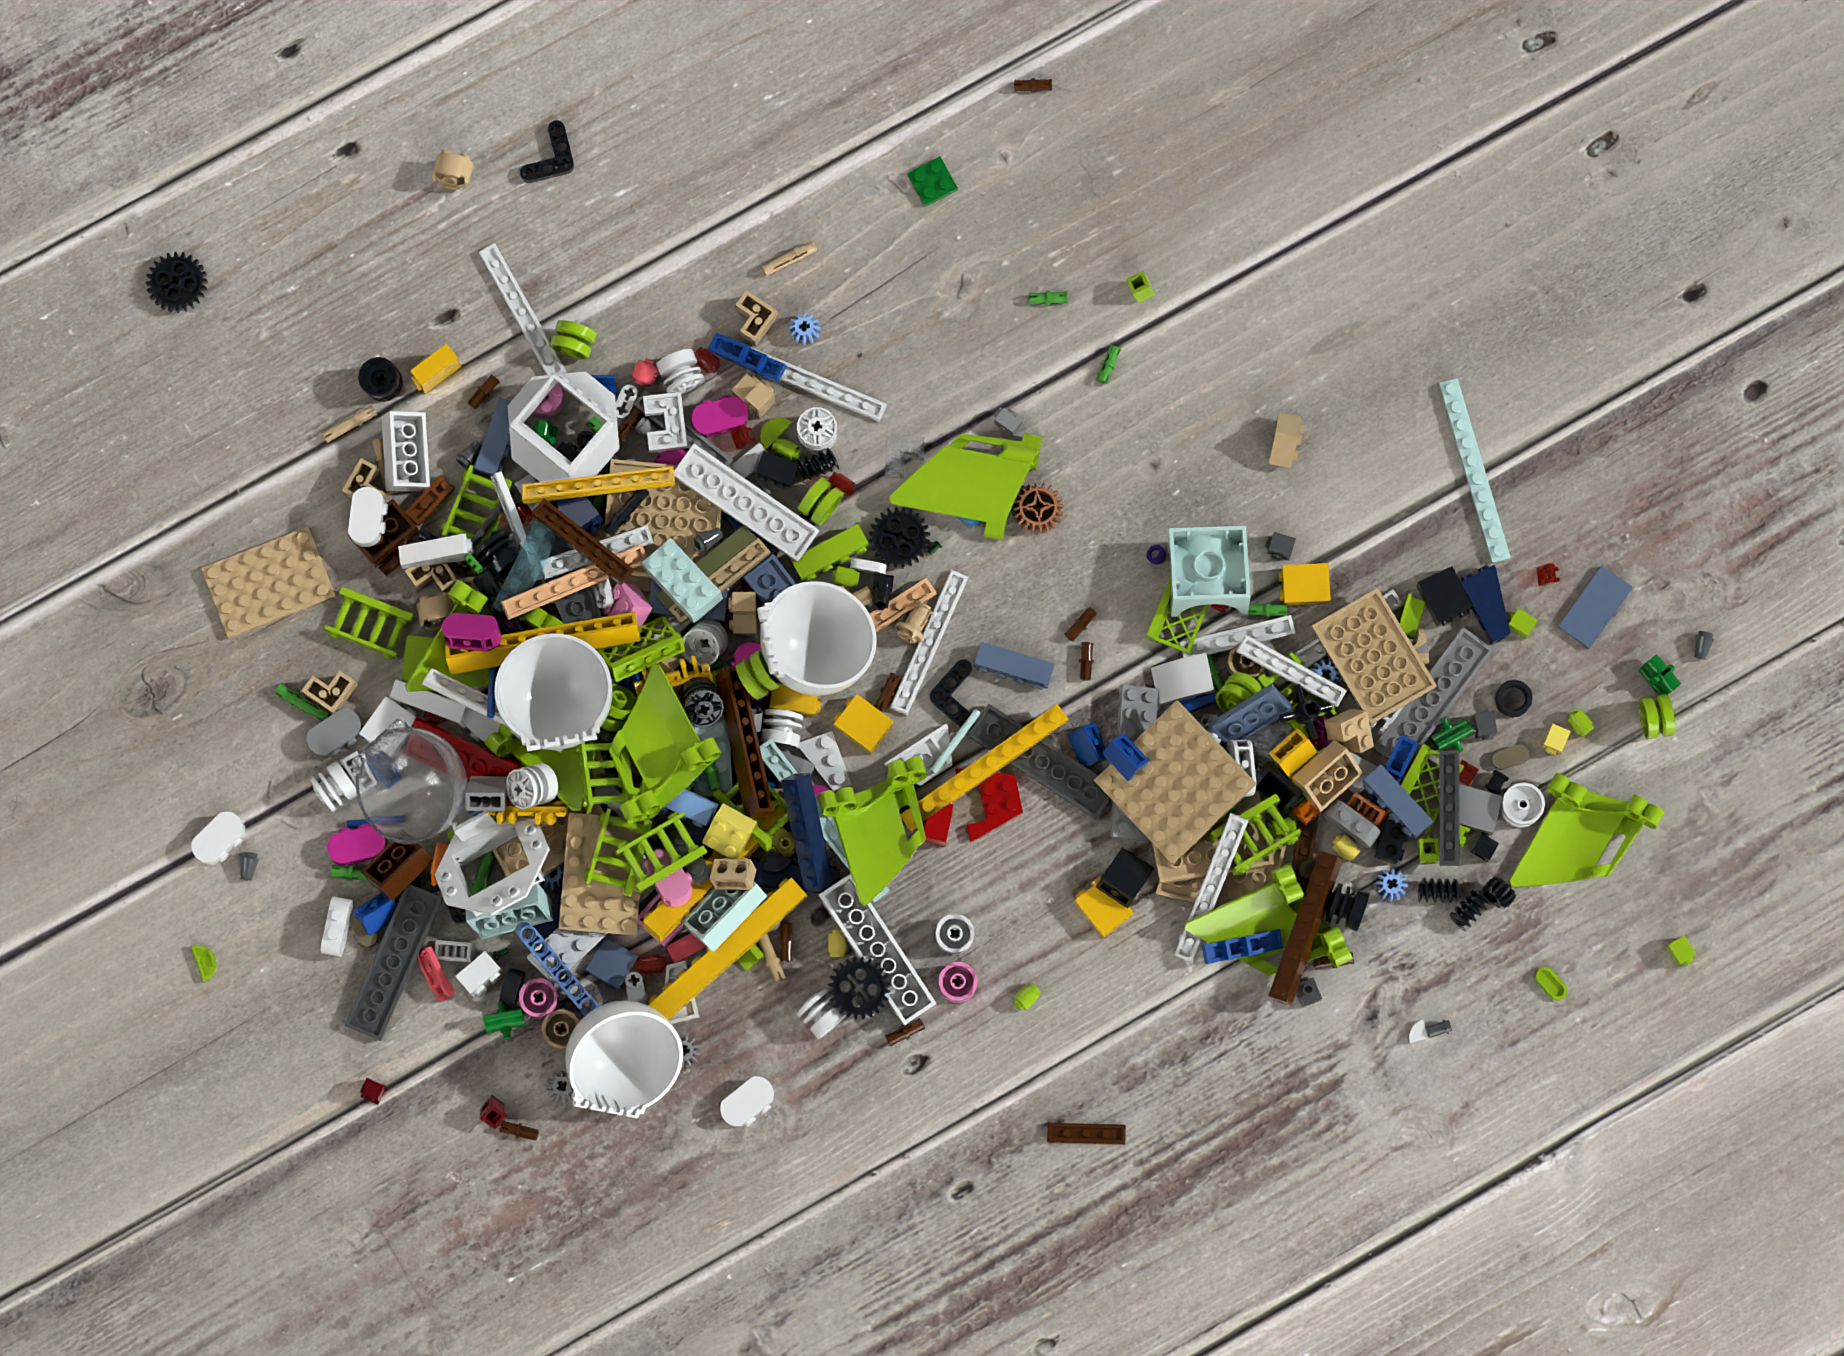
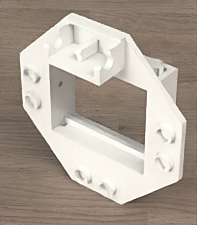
(539, 456)
(477, 838)

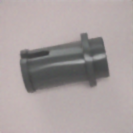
(1439, 1028)

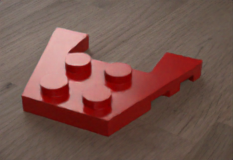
(1000, 803)

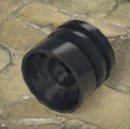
(379, 369)
(497, 554)
(700, 692)
(1347, 907)

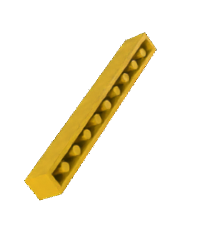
(596, 632)
(988, 764)
(666, 918)
(713, 964)

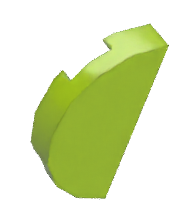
(772, 430)
(205, 961)

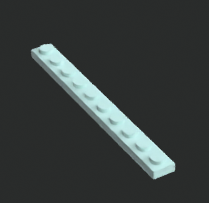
(1474, 471)
(781, 769)

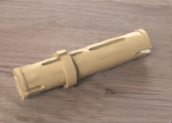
(789, 258)
(350, 423)
(379, 453)
(771, 959)

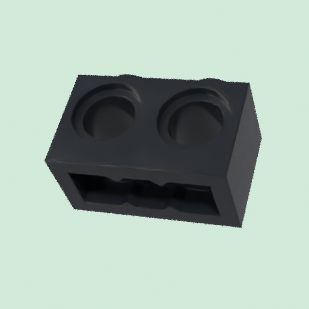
(1387, 840)

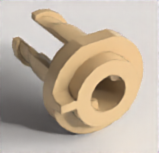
(911, 629)

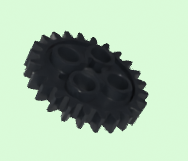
(168, 267)
(892, 553)
(872, 976)

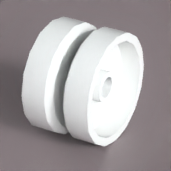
(1514, 813)

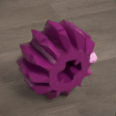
(1319, 725)

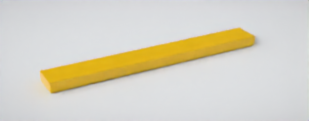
(598, 484)

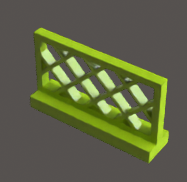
(1160, 618)
(644, 657)
(1413, 776)

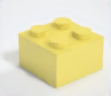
(729, 832)

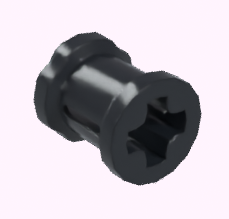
(1496, 782)

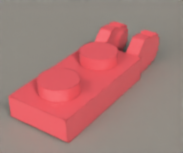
(434, 974)

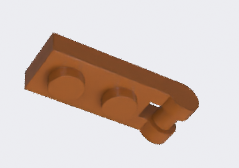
(429, 500)

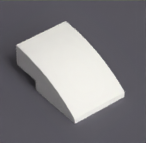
(1183, 679)

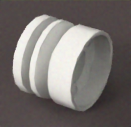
(680, 371)
(821, 439)
(705, 651)
(782, 725)
(531, 785)
(334, 786)
(821, 1013)

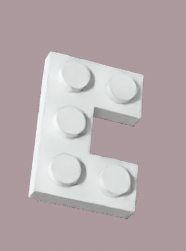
(671, 406)

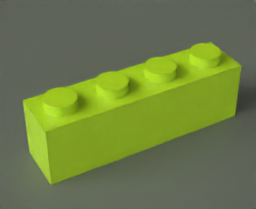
(831, 552)

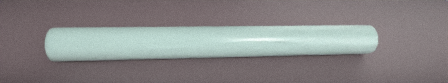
(955, 741)

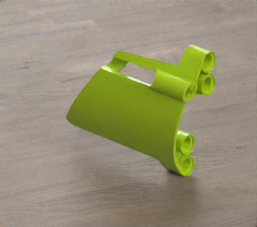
(971, 481)
(468, 602)
(661, 748)
(564, 764)
(873, 827)
(1578, 833)
(1267, 910)

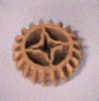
(1046, 507)

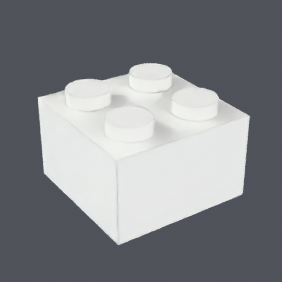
(480, 974)

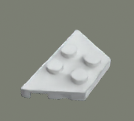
(929, 750)

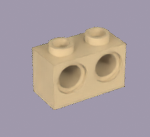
(733, 873)

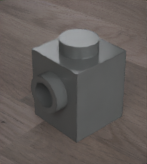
(1280, 546)
(1484, 725)
(1308, 992)

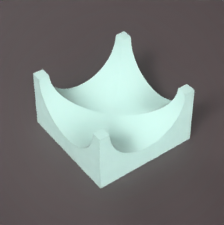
(1209, 567)

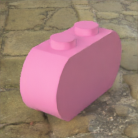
(674, 889)

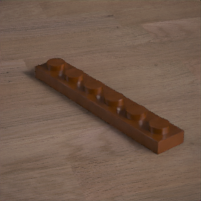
(582, 541)

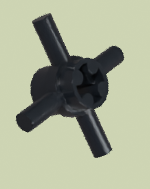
(1305, 712)

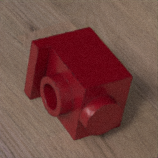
(372, 1091)
(492, 1112)

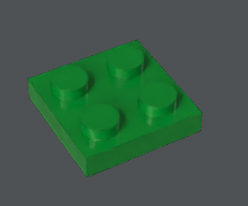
(932, 181)

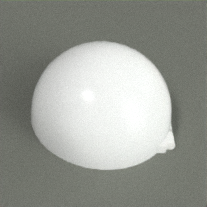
(816, 638)
(553, 692)
(622, 1058)

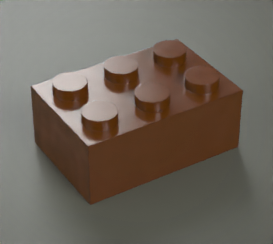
(398, 531)
(396, 868)

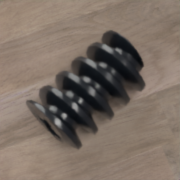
(817, 464)
(1438, 889)
(1469, 909)

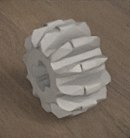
(690, 1056)
(555, 1086)

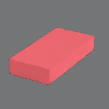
(685, 947)

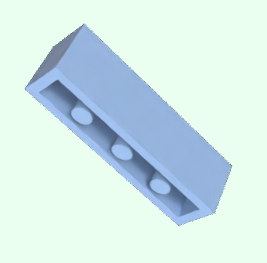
(694, 806)

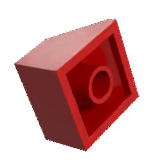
(938, 825)

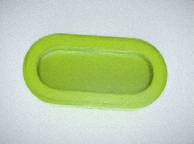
(1551, 983)

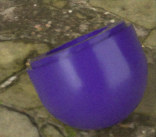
(1160, 558)

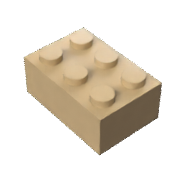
(1327, 775)

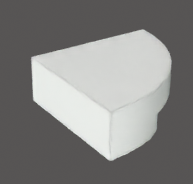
(1418, 1032)

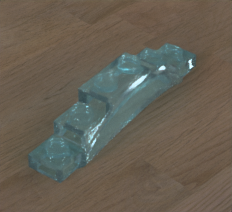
(528, 563)

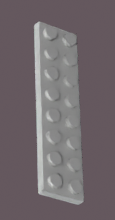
(1451, 676)
(1135, 714)

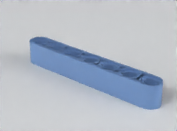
(555, 968)

